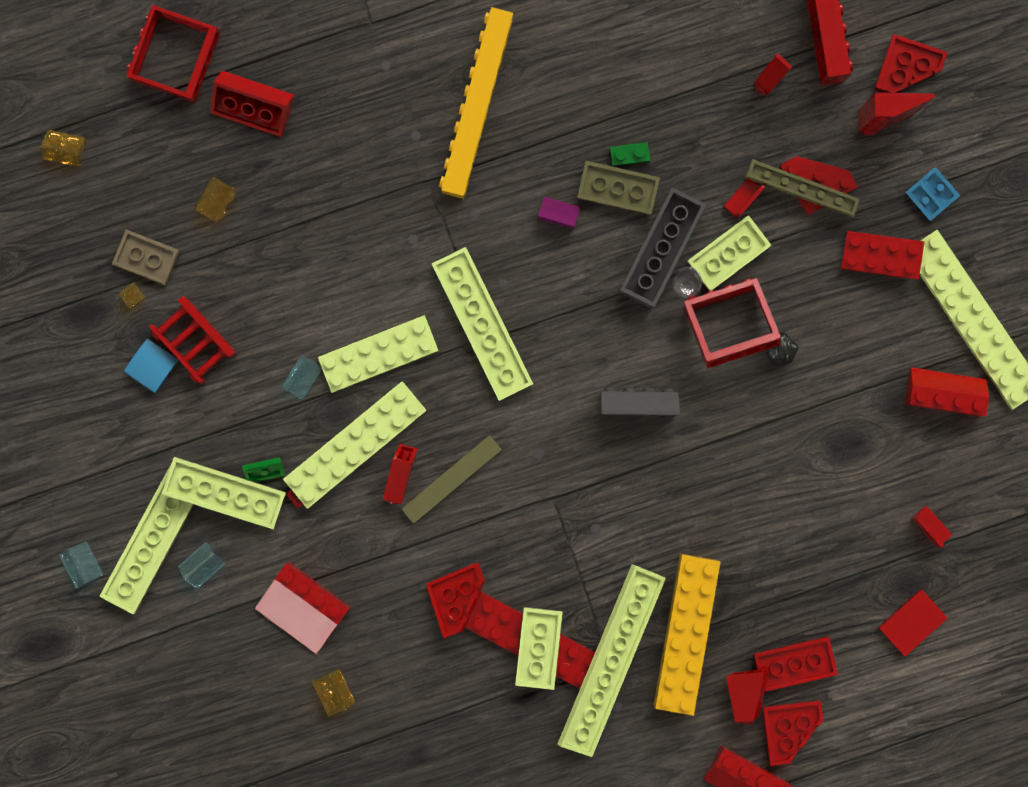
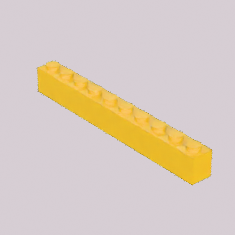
(477, 102)

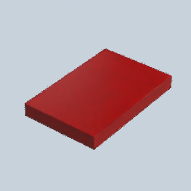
(912, 622)

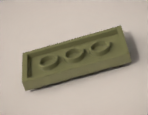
(618, 188)

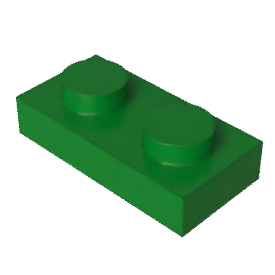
(629, 154)
(264, 470)

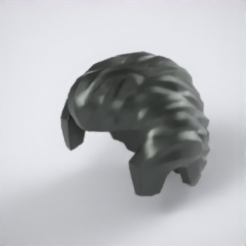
(783, 354)

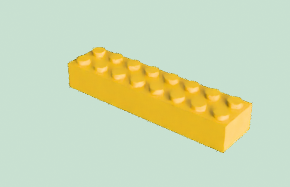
(686, 634)

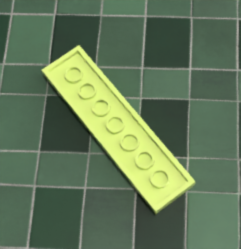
(482, 324)
(354, 445)
(146, 550)

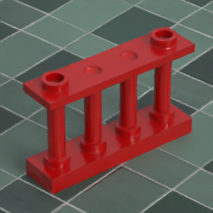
(211, 336)

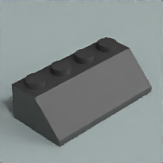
(639, 403)

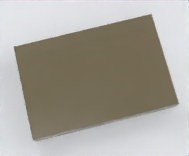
(146, 257)

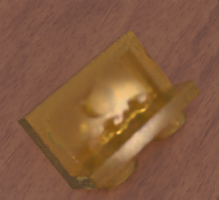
(62, 147)
(215, 199)
(333, 692)

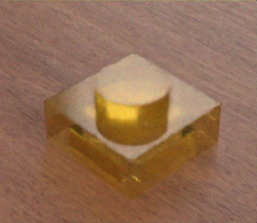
(132, 295)

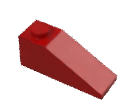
(772, 75)

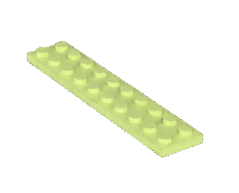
(974, 320)
(611, 661)

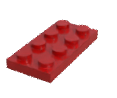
(883, 255)
(797, 663)

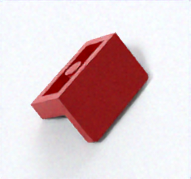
(743, 198)
(931, 526)

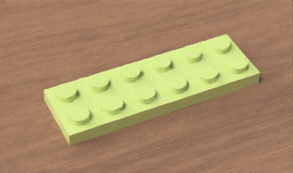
(378, 354)
(223, 493)

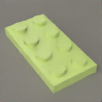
(729, 253)
(538, 648)

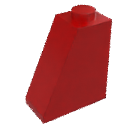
(400, 474)
(747, 693)

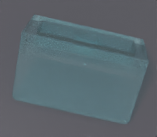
(302, 377)
(81, 564)
(200, 566)

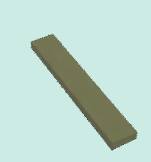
(802, 188)
(451, 479)

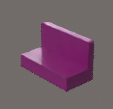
(558, 212)

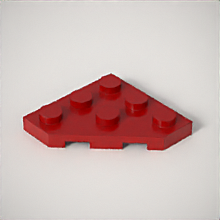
(908, 64)
(821, 173)
(455, 598)
(789, 728)

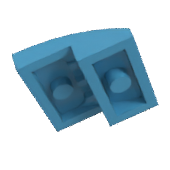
(932, 193)
(151, 366)

